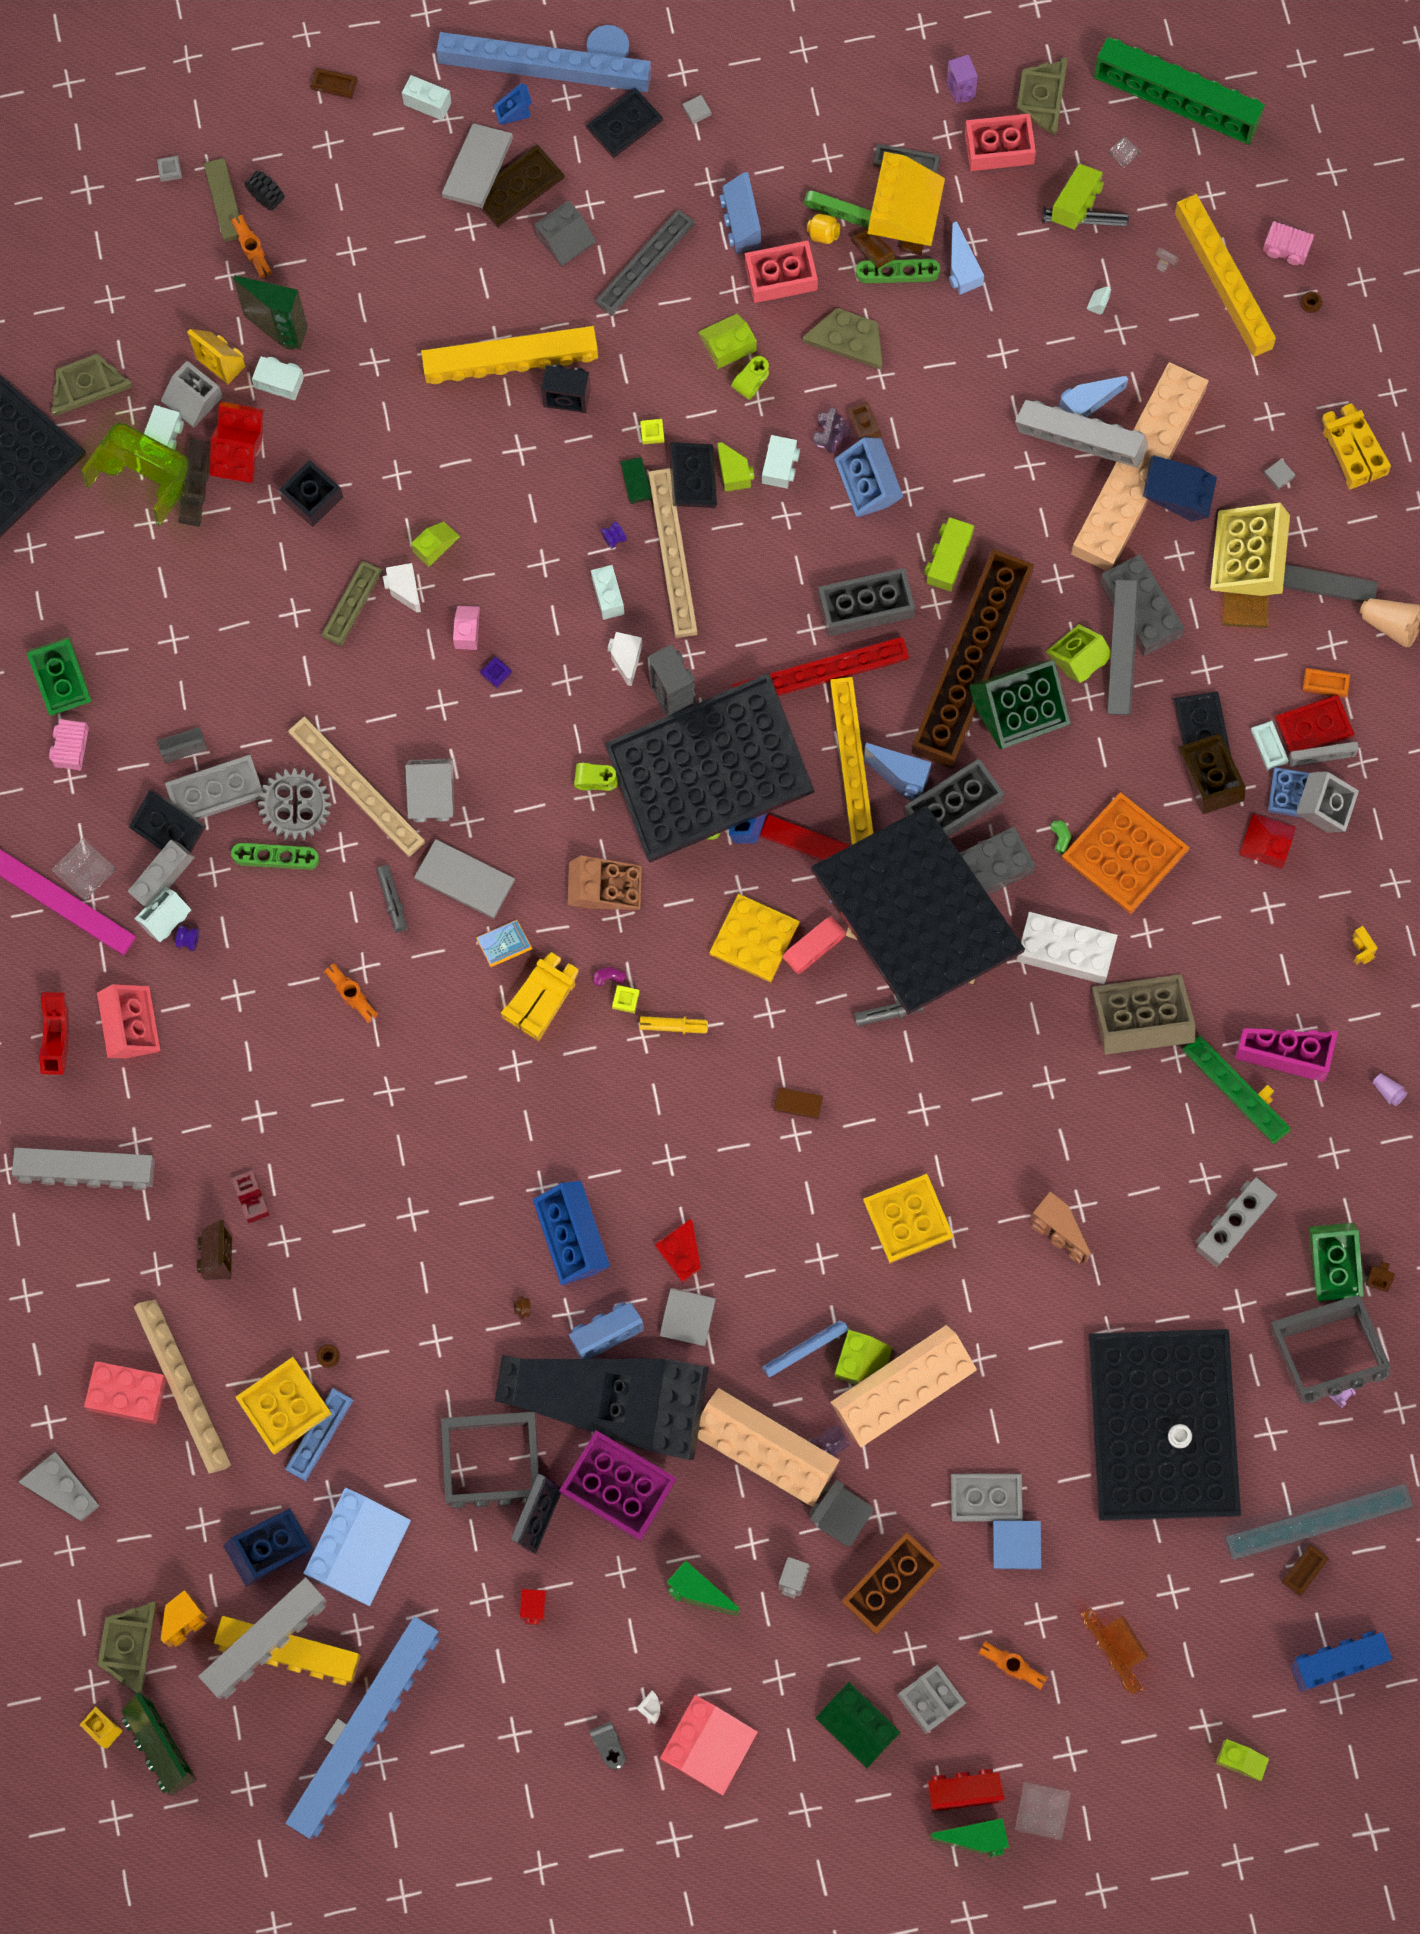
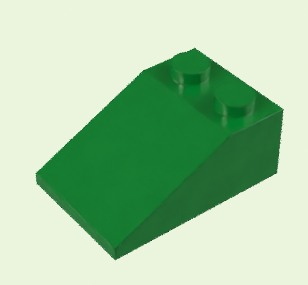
(59, 675)
(1336, 1261)
(696, 1590)
(978, 1838)

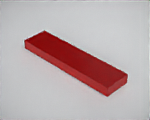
(800, 838)

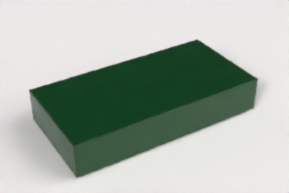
(635, 480)

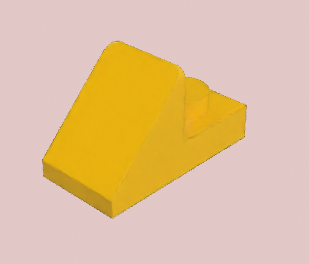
(101, 1728)

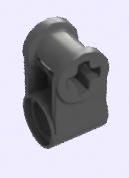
(606, 1742)

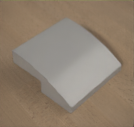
(687, 1317)
(931, 1699)

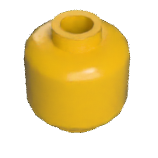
(823, 229)

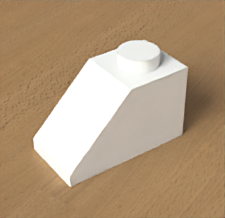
(402, 585)
(625, 654)

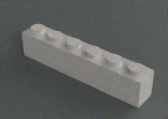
(1082, 433)
(83, 1167)
(262, 1639)

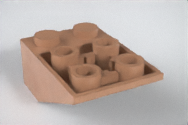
(604, 884)
(1057, 1222)

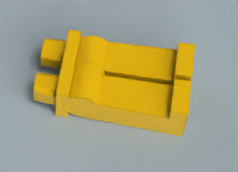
(1355, 446)
(540, 997)

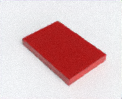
(1315, 725)

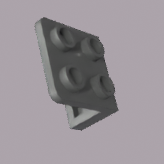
(840, 1513)

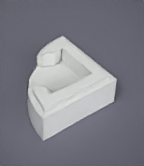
(650, 1707)

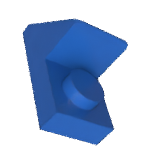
(514, 105)

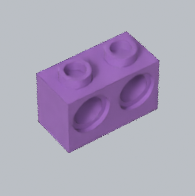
(962, 79)

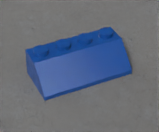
(571, 1232)

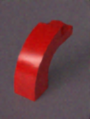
(55, 1033)

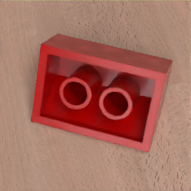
(965, 1790)

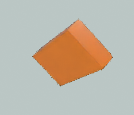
(1326, 682)

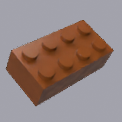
(891, 1584)

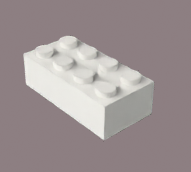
(1067, 948)

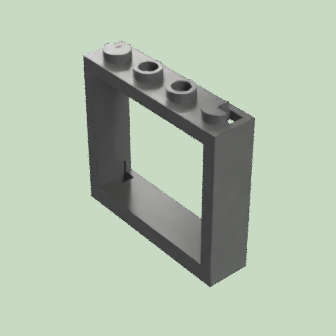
(1321, 1316)
(488, 1421)

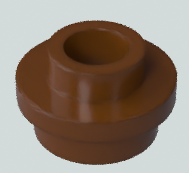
(1311, 296)
(522, 1307)
(328, 1349)

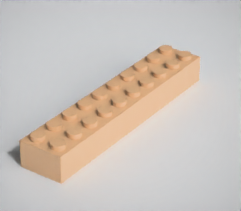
(1121, 498)

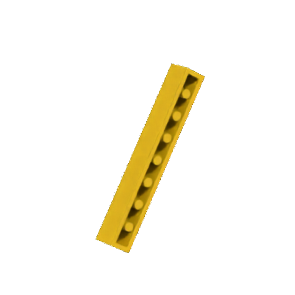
(1225, 275)
(509, 355)

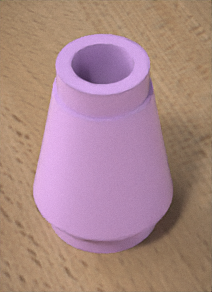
(1389, 1089)

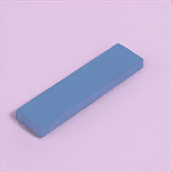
(805, 1348)
(319, 1436)

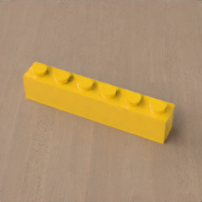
(298, 1653)

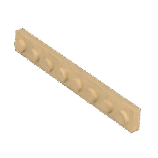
(672, 554)
(356, 787)
(182, 1386)

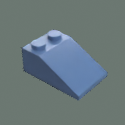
(901, 771)

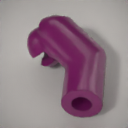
(607, 973)

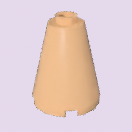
(1393, 619)

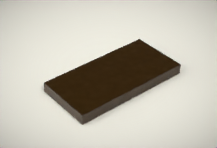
(520, 185)

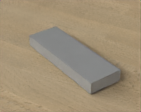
(1323, 754)

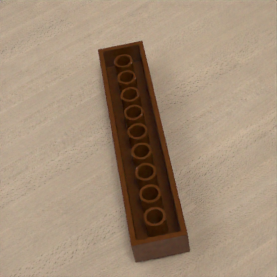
(972, 658)

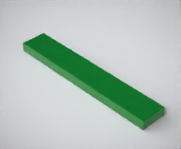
(1236, 1090)

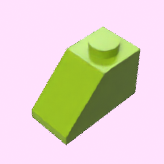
(734, 469)
(434, 542)
(1242, 1760)

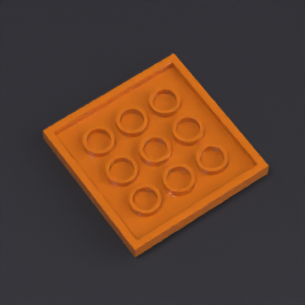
(1125, 853)

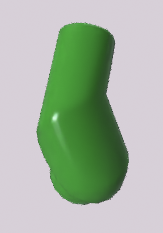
(1062, 831)

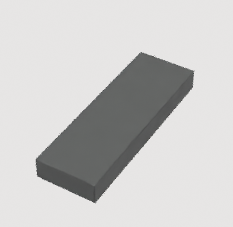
(928, 160)

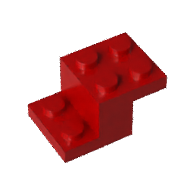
(236, 442)

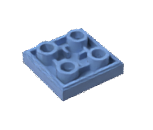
(1286, 791)
(1016, 1544)

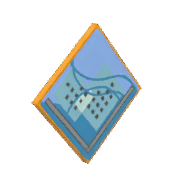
(504, 943)

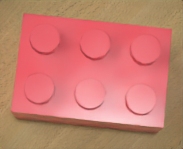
(1000, 142)
(781, 271)
(125, 1392)

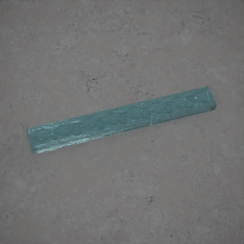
(1318, 1522)

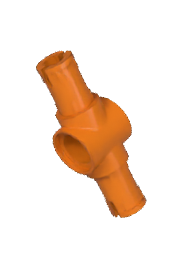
(255, 256)
(343, 985)
(1024, 1671)

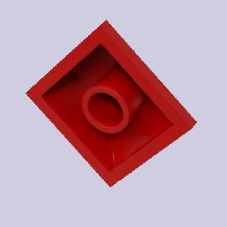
(1267, 841)

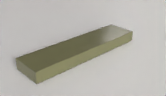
(222, 197)
(351, 603)

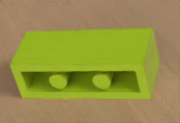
(1077, 196)
(949, 554)

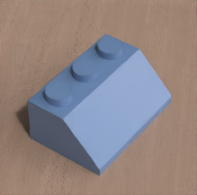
(741, 214)
(868, 476)
(606, 1331)

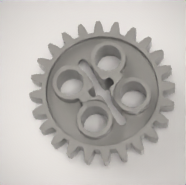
(274, 804)

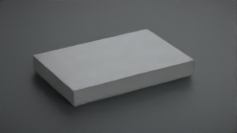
(986, 1497)

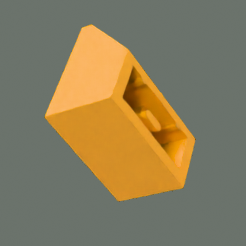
(180, 1618)

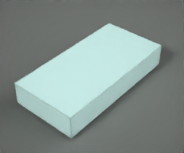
(1269, 745)

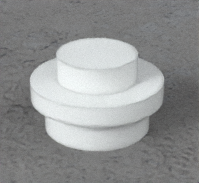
(1179, 1436)

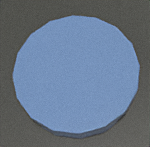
(608, 41)

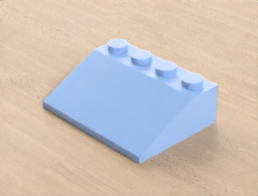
(357, 1547)

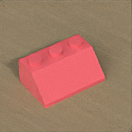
(128, 1021)

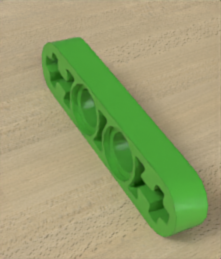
(837, 208)
(898, 275)
(275, 853)

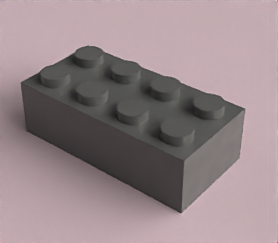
(866, 602)
(1156, 618)
(670, 680)
(960, 798)
(999, 860)

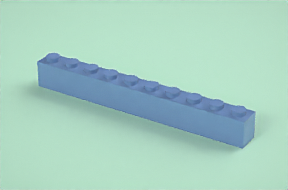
(543, 62)
(362, 1728)

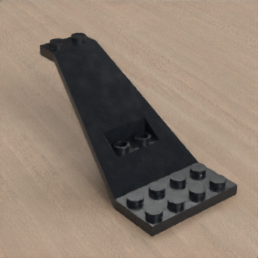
(656, 1405)

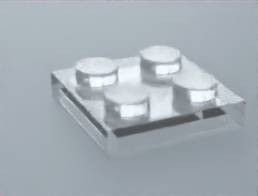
(83, 869)
(1042, 1811)

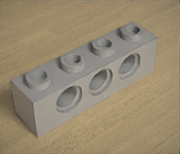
(1217, 1252)

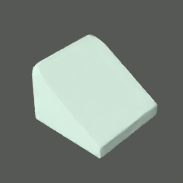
(1099, 300)

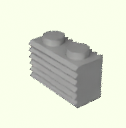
(793, 1578)

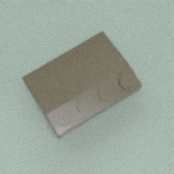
(1143, 1014)

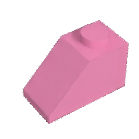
(466, 627)

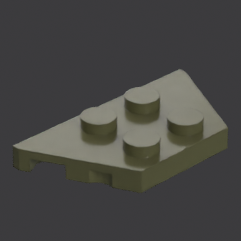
(1042, 94)
(848, 337)
(85, 383)
(127, 1645)

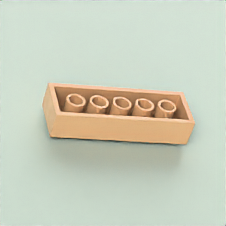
(903, 1386)
(766, 1447)

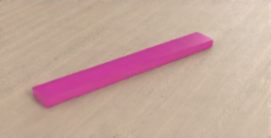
(65, 904)

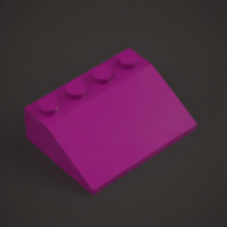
(618, 1486)

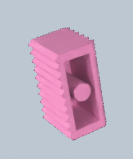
(1288, 243)
(69, 744)

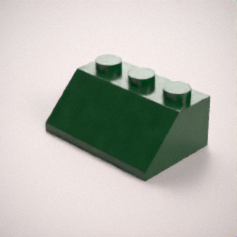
(857, 1725)

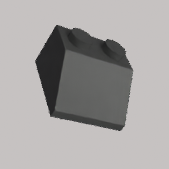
(564, 233)

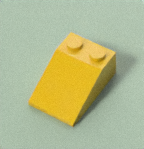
(216, 354)

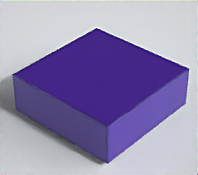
(495, 672)

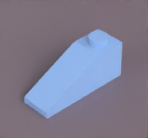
(964, 267)
(1091, 396)

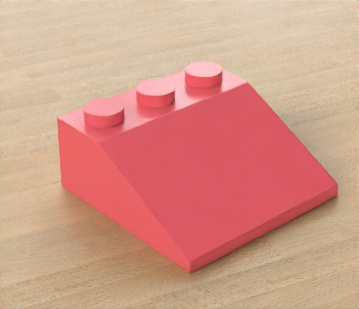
(708, 1745)

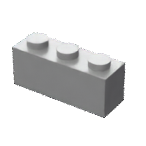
(161, 872)

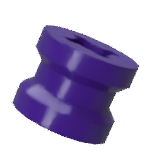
(613, 535)
(187, 938)

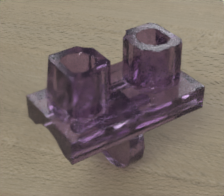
(834, 430)
(832, 1440)

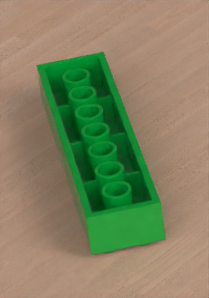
(1178, 90)

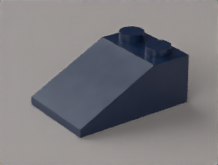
(1180, 488)
(267, 1547)

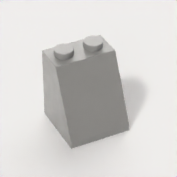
(430, 789)

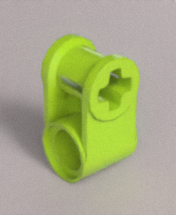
(749, 380)
(592, 777)

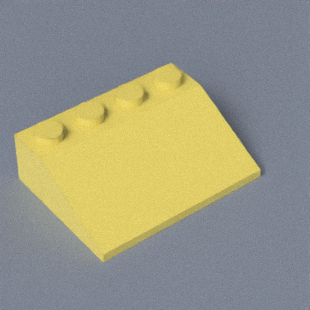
(1251, 550)

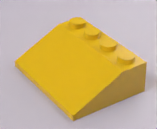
(906, 200)

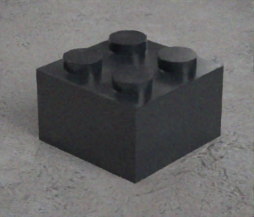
(566, 388)
(310, 493)

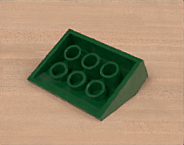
(273, 310)
(1021, 703)
(157, 1744)

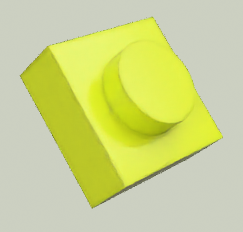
(652, 431)
(625, 999)

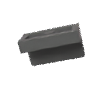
(182, 745)

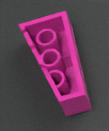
(1289, 1051)

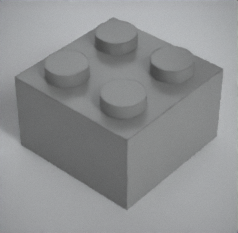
(1327, 802)

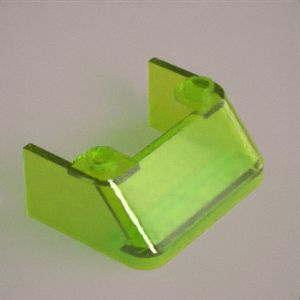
(143, 454)

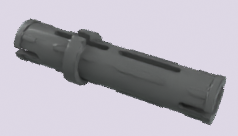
(397, 919)
(881, 1013)

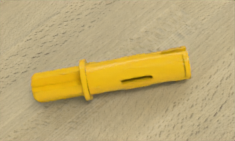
(674, 1024)

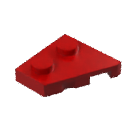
(681, 1251)

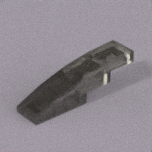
(194, 485)

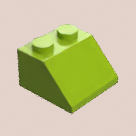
(728, 340)
(1080, 653)
(861, 1357)

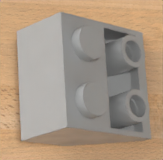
(191, 394)

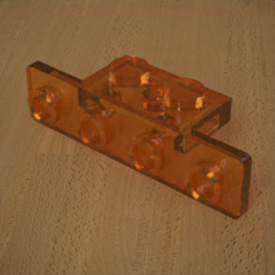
(1120, 1646)

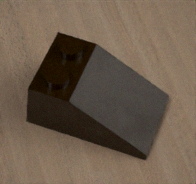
(1212, 774)
(215, 1252)

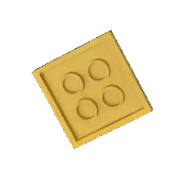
(754, 938)
(908, 1218)
(283, 1405)

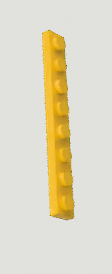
(851, 758)

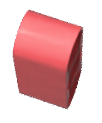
(814, 945)

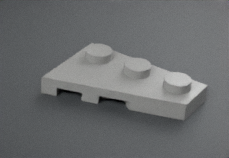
(61, 1487)

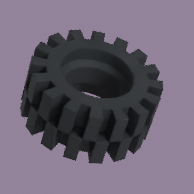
(264, 190)

